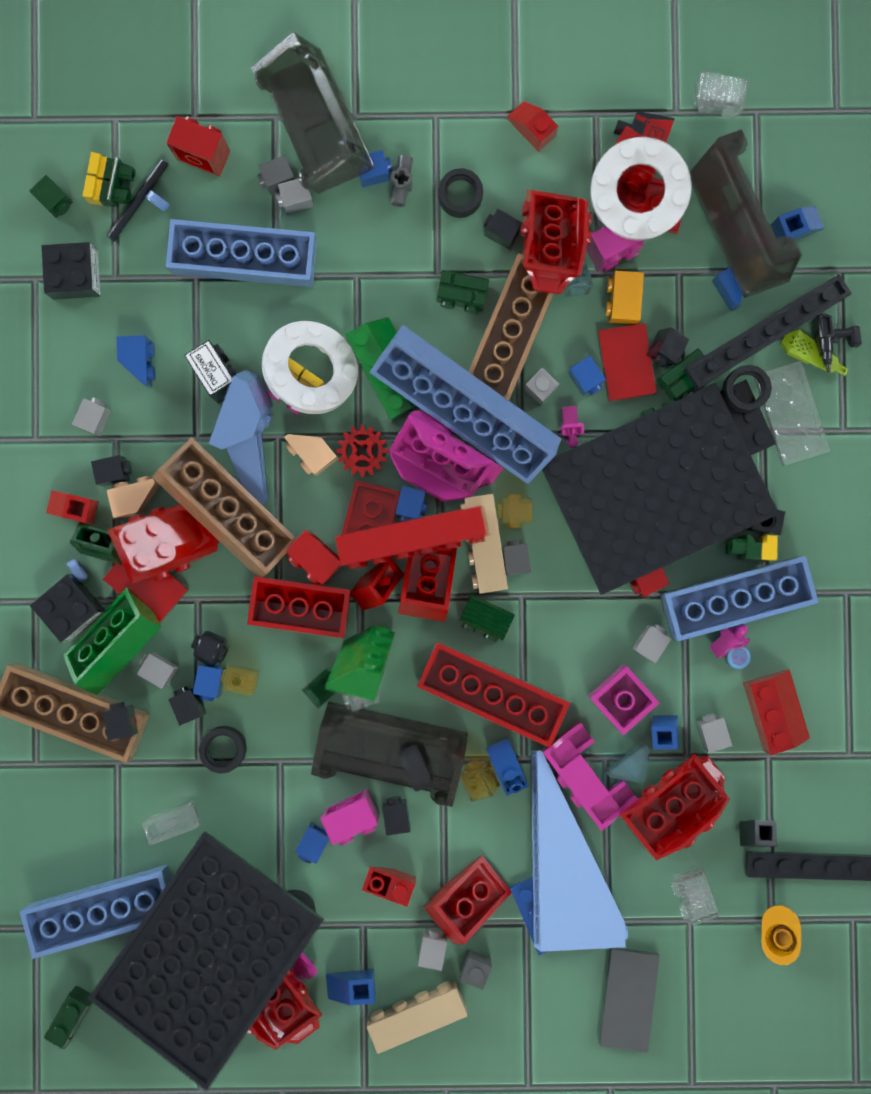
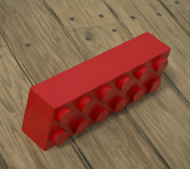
(411, 536)
(493, 694)

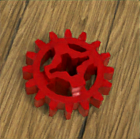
(370, 443)

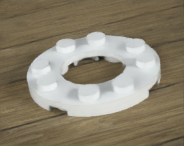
(604, 184)
(287, 388)

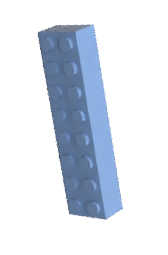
(465, 405)

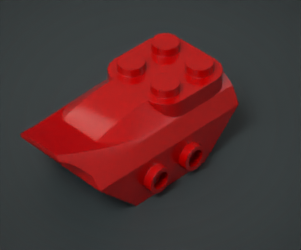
(554, 239)
(161, 543)
(678, 807)
(287, 1016)

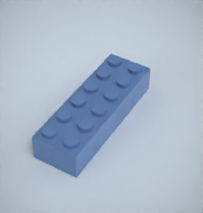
(241, 253)
(739, 598)
(92, 912)

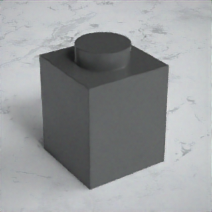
(274, 173)
(516, 558)
(475, 969)

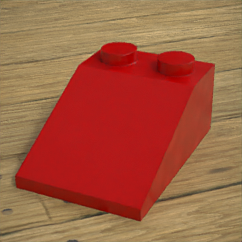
(428, 584)
(467, 901)

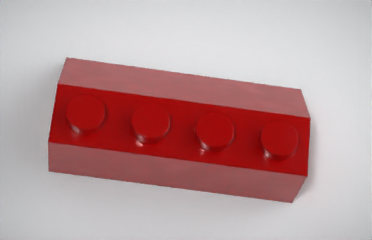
(299, 607)

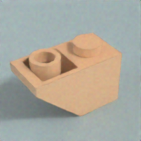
(313, 451)
(132, 498)

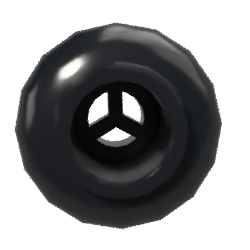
(209, 648)

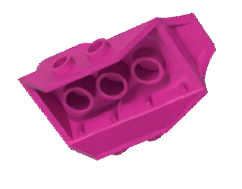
(438, 461)

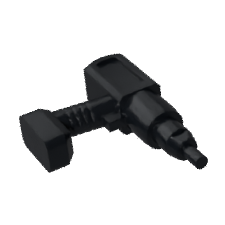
(826, 336)

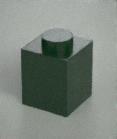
(51, 196)

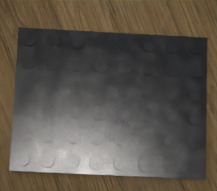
(658, 489)
(206, 960)

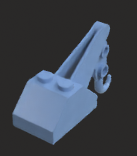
(240, 431)

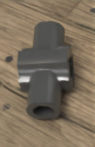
(400, 191)

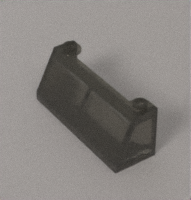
(313, 114)
(738, 220)
(370, 743)

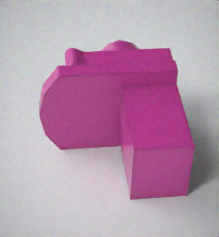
(570, 426)
(730, 639)

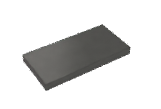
(629, 999)

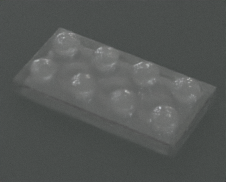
(793, 415)

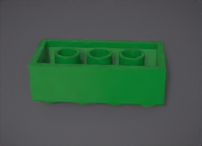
(368, 344)
(111, 642)
(362, 663)

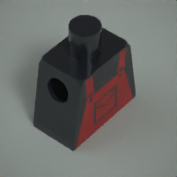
(648, 126)

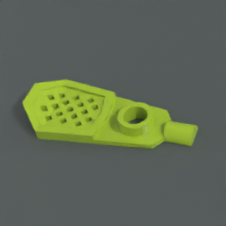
(806, 350)

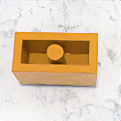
(625, 297)

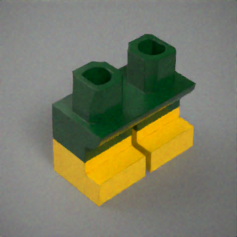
(105, 181)
(747, 549)

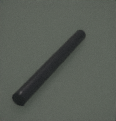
(137, 200)

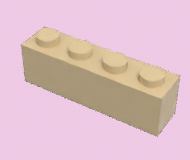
(487, 555)
(416, 1017)

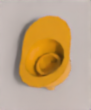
(781, 935)

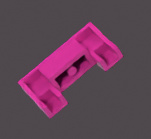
(588, 791)

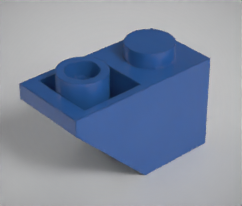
(797, 223)
(136, 356)
(507, 767)
(352, 987)

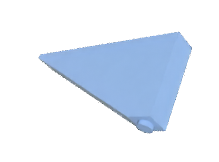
(569, 892)

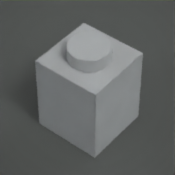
(294, 197)
(541, 386)
(92, 416)
(652, 642)
(157, 669)
(713, 733)
(432, 949)

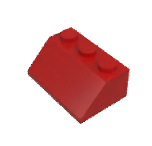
(776, 712)

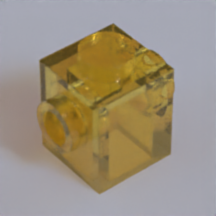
(515, 511)
(248, 677)
(479, 780)

